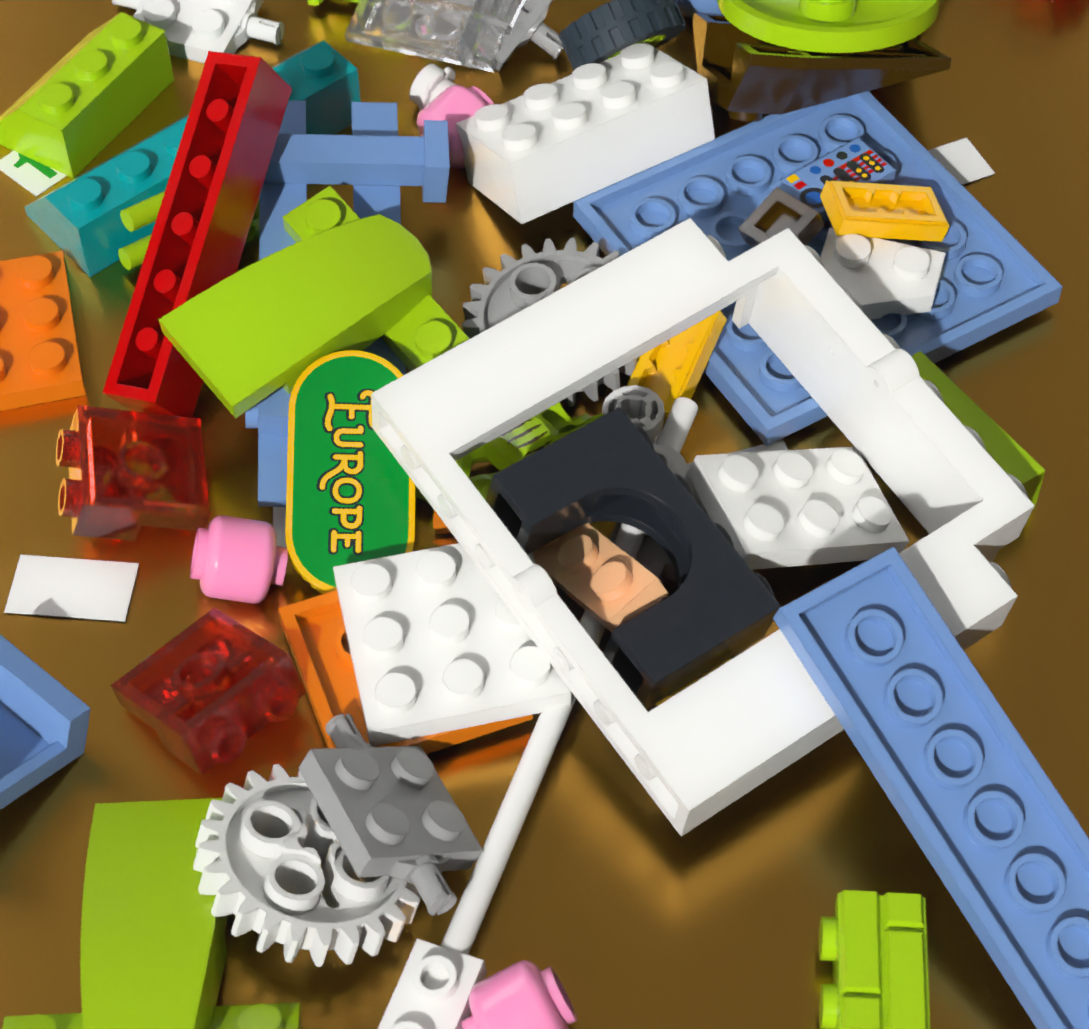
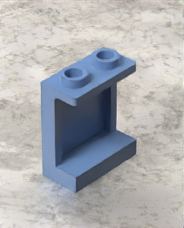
(39, 724)

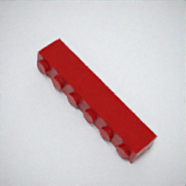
(198, 225)

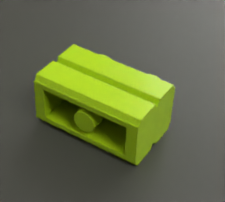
(877, 962)

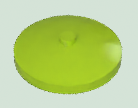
(832, 24)

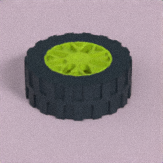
(619, 25)

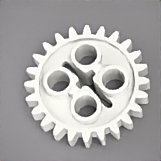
(288, 877)

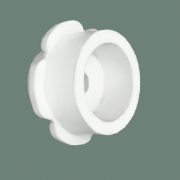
(430, 83)

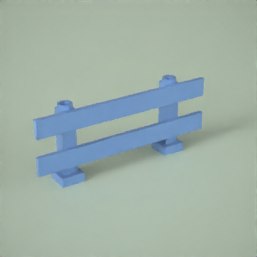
(376, 166)

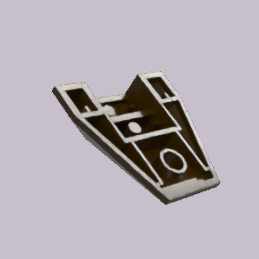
(762, 78)

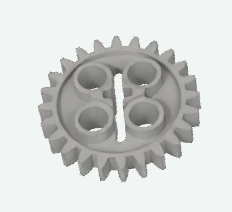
(530, 281)

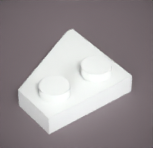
(884, 273)

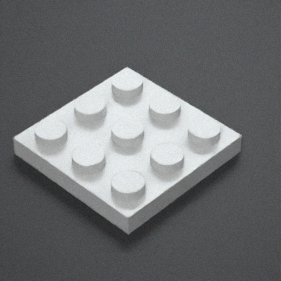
(438, 647)

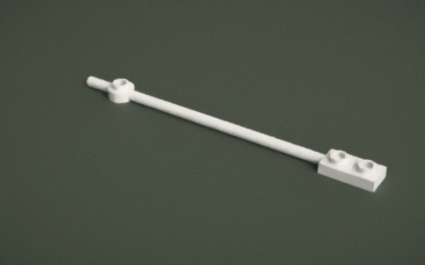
(440, 978)

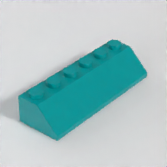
(86, 211)

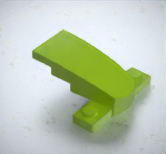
(317, 297)
(148, 934)

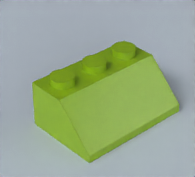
(89, 95)

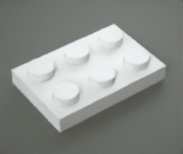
(797, 506)

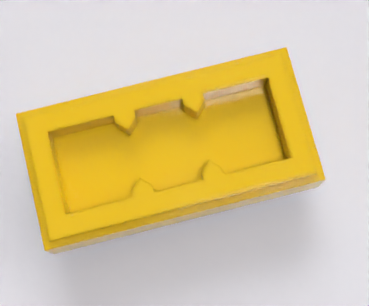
(884, 211)
(678, 363)

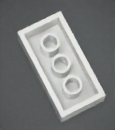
(585, 131)

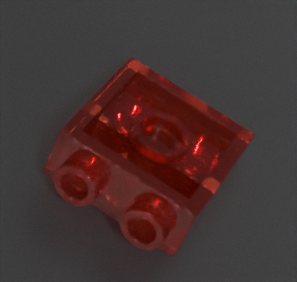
(131, 473)
(211, 690)

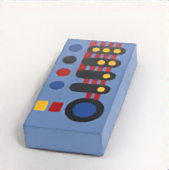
(848, 163)

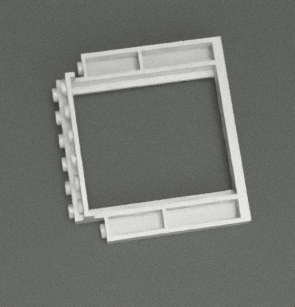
(761, 705)

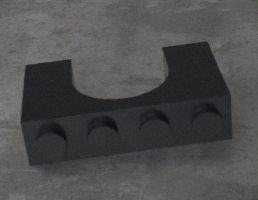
(617, 476)

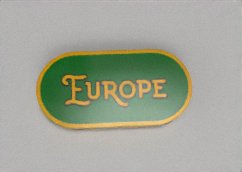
(343, 483)

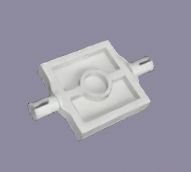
(206, 25)

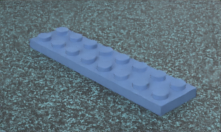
(955, 777)

